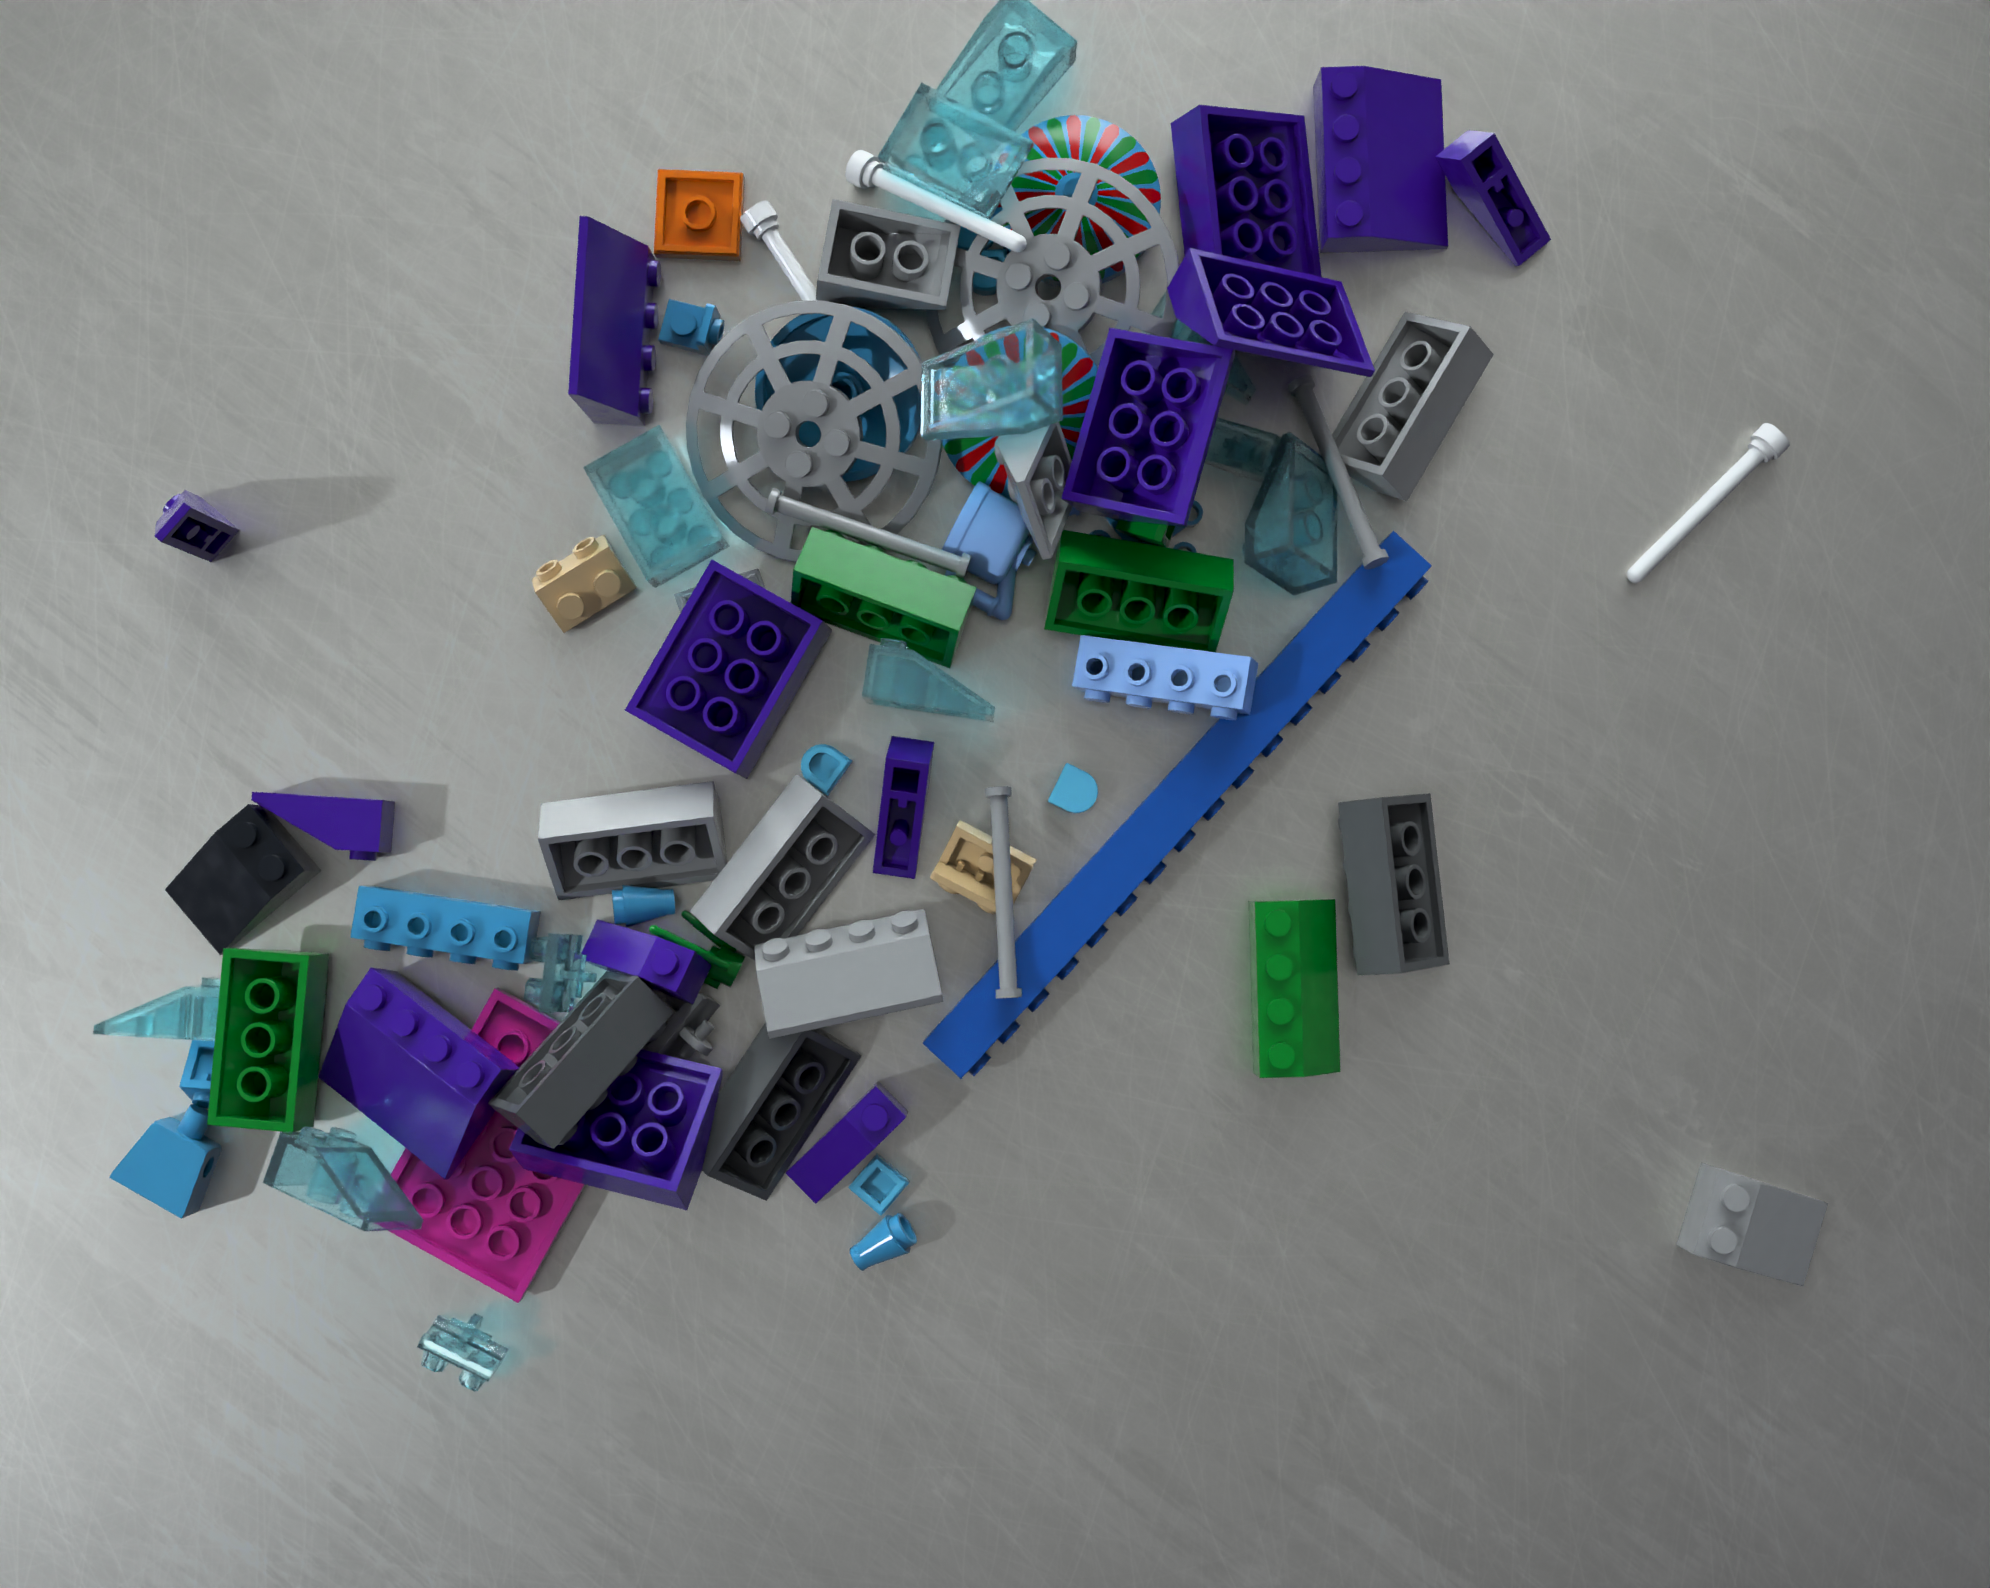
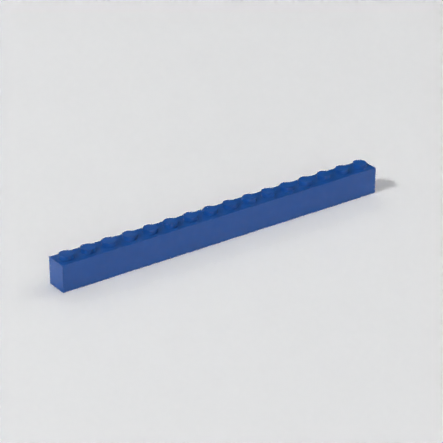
(1177, 804)

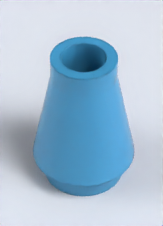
(640, 904)
(886, 1241)

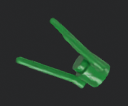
(724, 961)

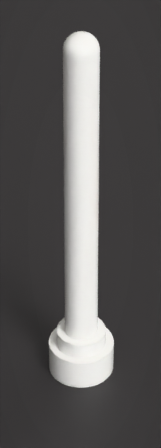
(866, 171)
(761, 222)
(1766, 444)

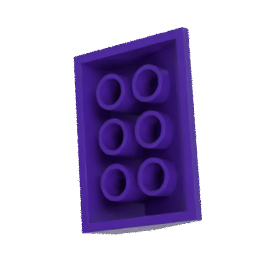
(1379, 161)
(1246, 186)
(1269, 312)
(613, 325)
(1147, 428)
(729, 669)
(414, 1069)
(643, 1136)

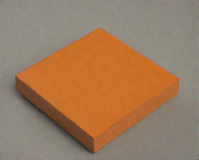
(699, 215)

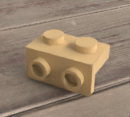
(582, 582)
(969, 869)

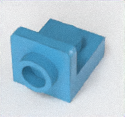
(691, 327)
(198, 1072)

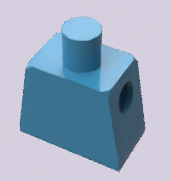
(172, 1163)

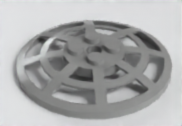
(1065, 259)
(809, 401)

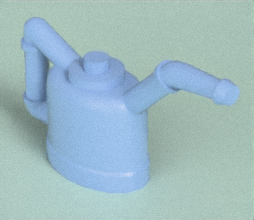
(998, 541)

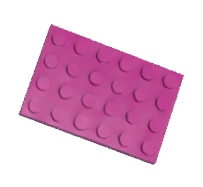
(491, 1211)

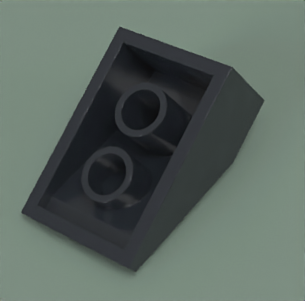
(241, 876)

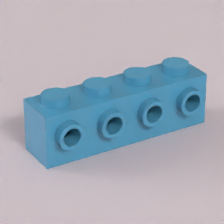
(445, 925)

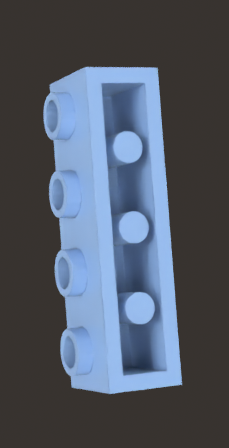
(1165, 675)

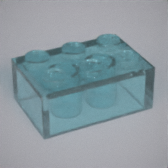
(656, 506)

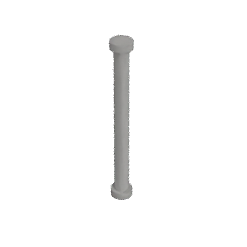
(1303, 389)
(867, 533)
(1003, 892)

